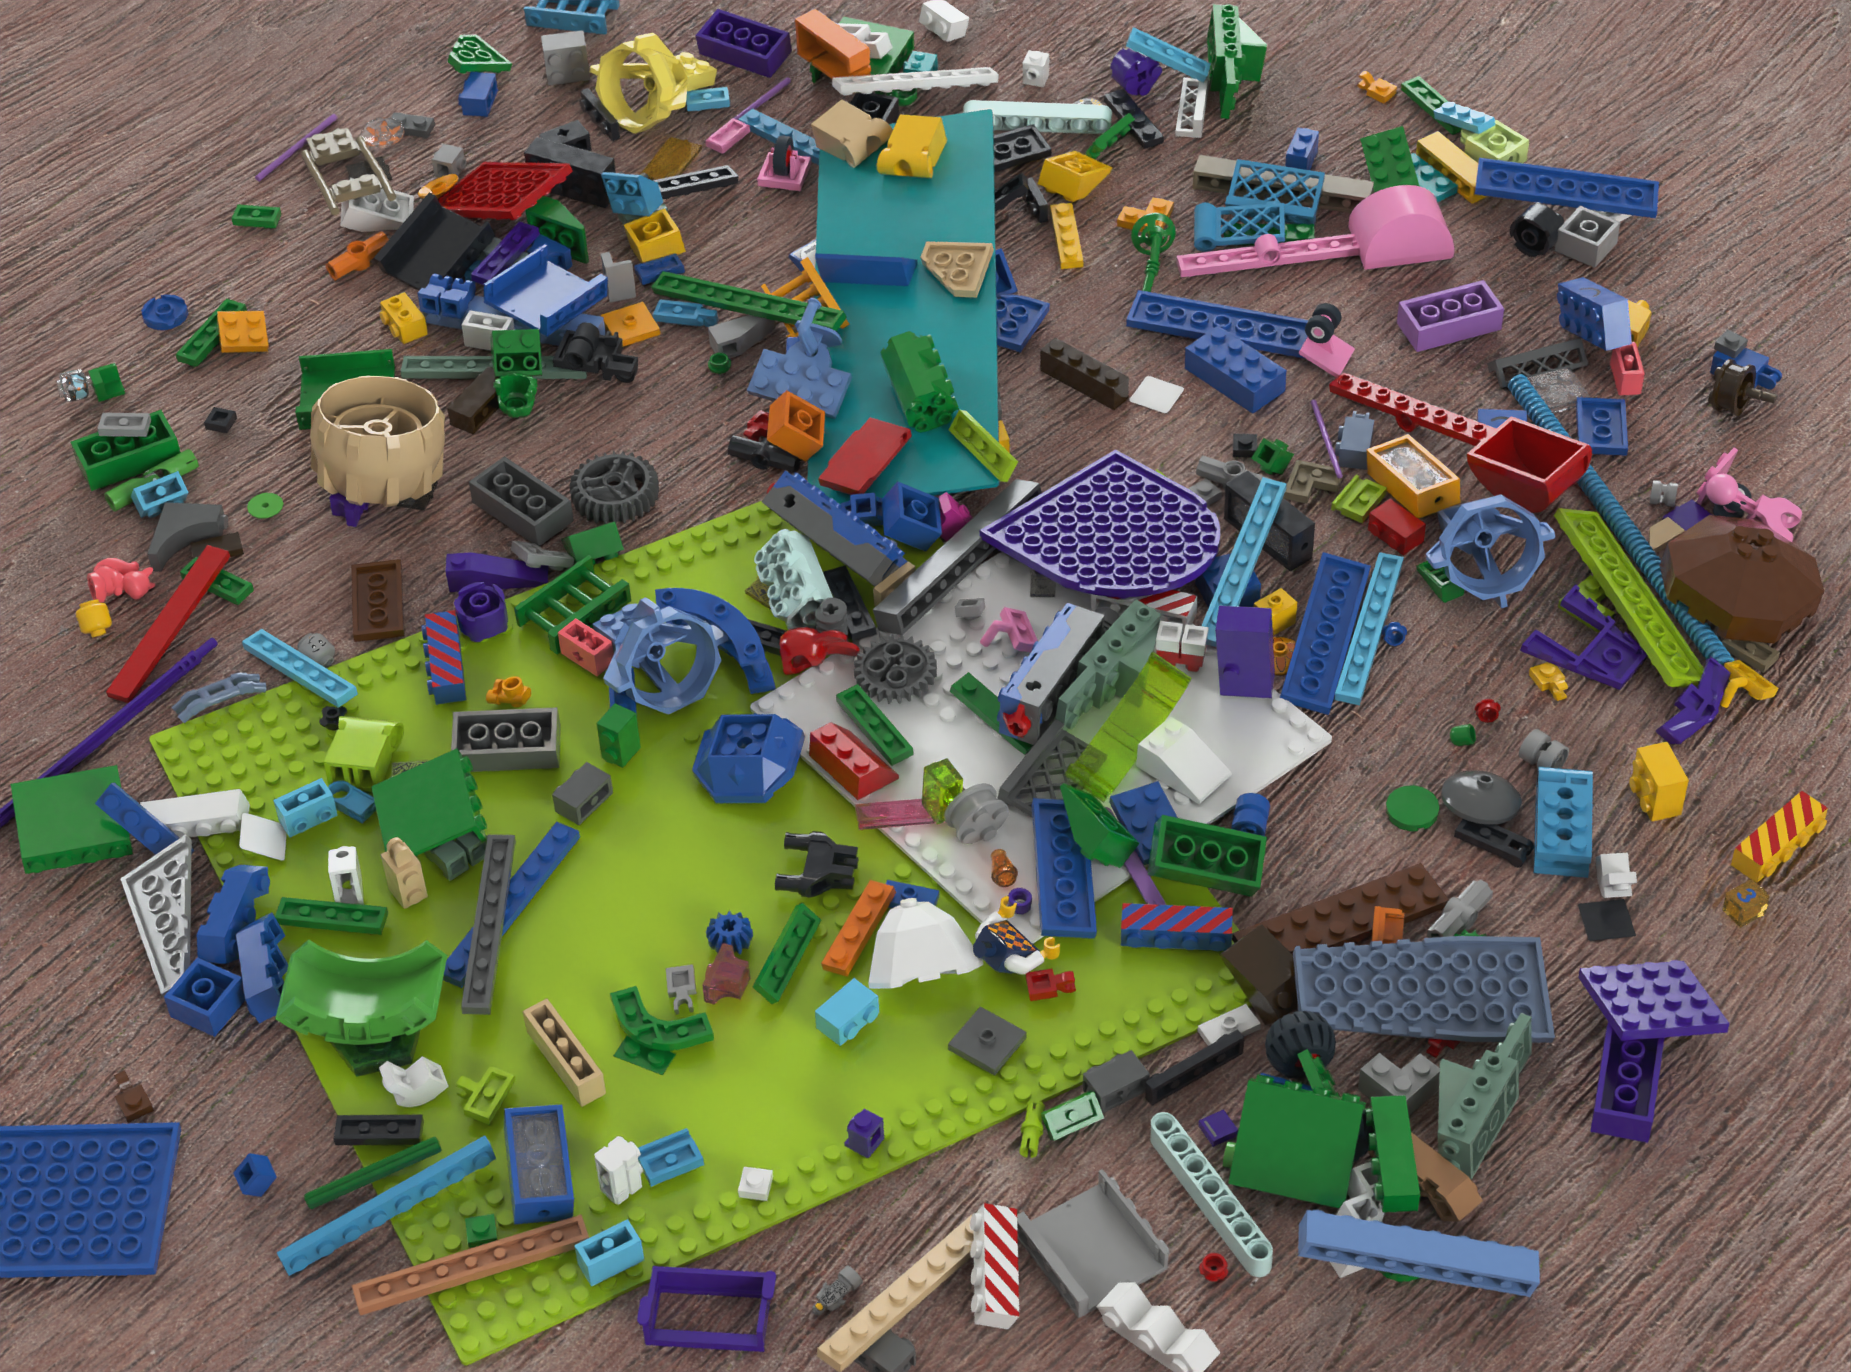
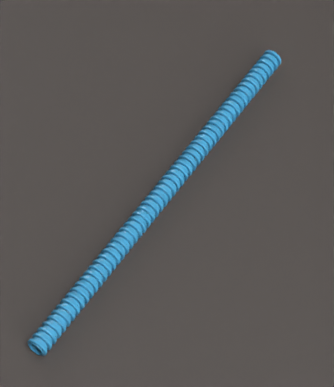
(1621, 525)

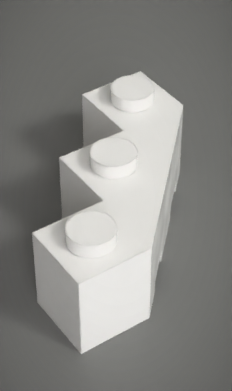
(1360, 1206)
(1156, 1330)

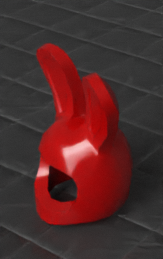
(810, 648)

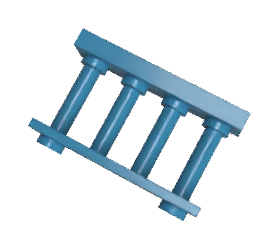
(570, 20)

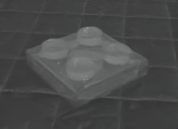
(1559, 389)

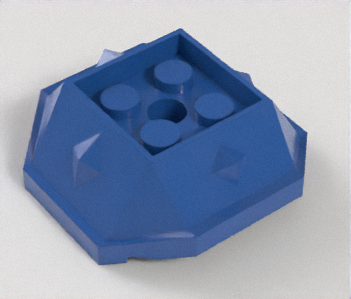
(748, 757)

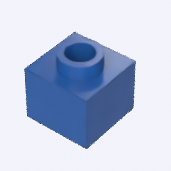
(255, 1175)

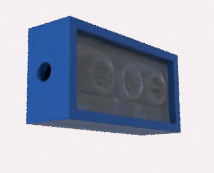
(538, 1164)

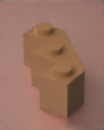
(1443, 1183)

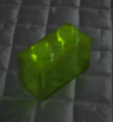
(940, 787)

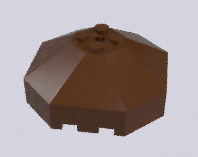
(1741, 588)

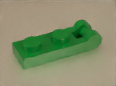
(1110, 136)

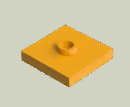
(632, 323)

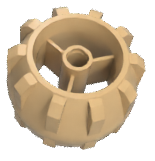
(377, 440)

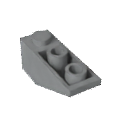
(739, 334)

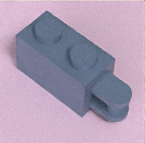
(1355, 439)

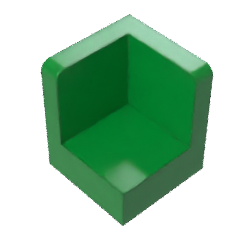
(106, 382)

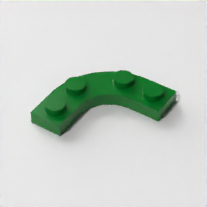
(654, 1032)

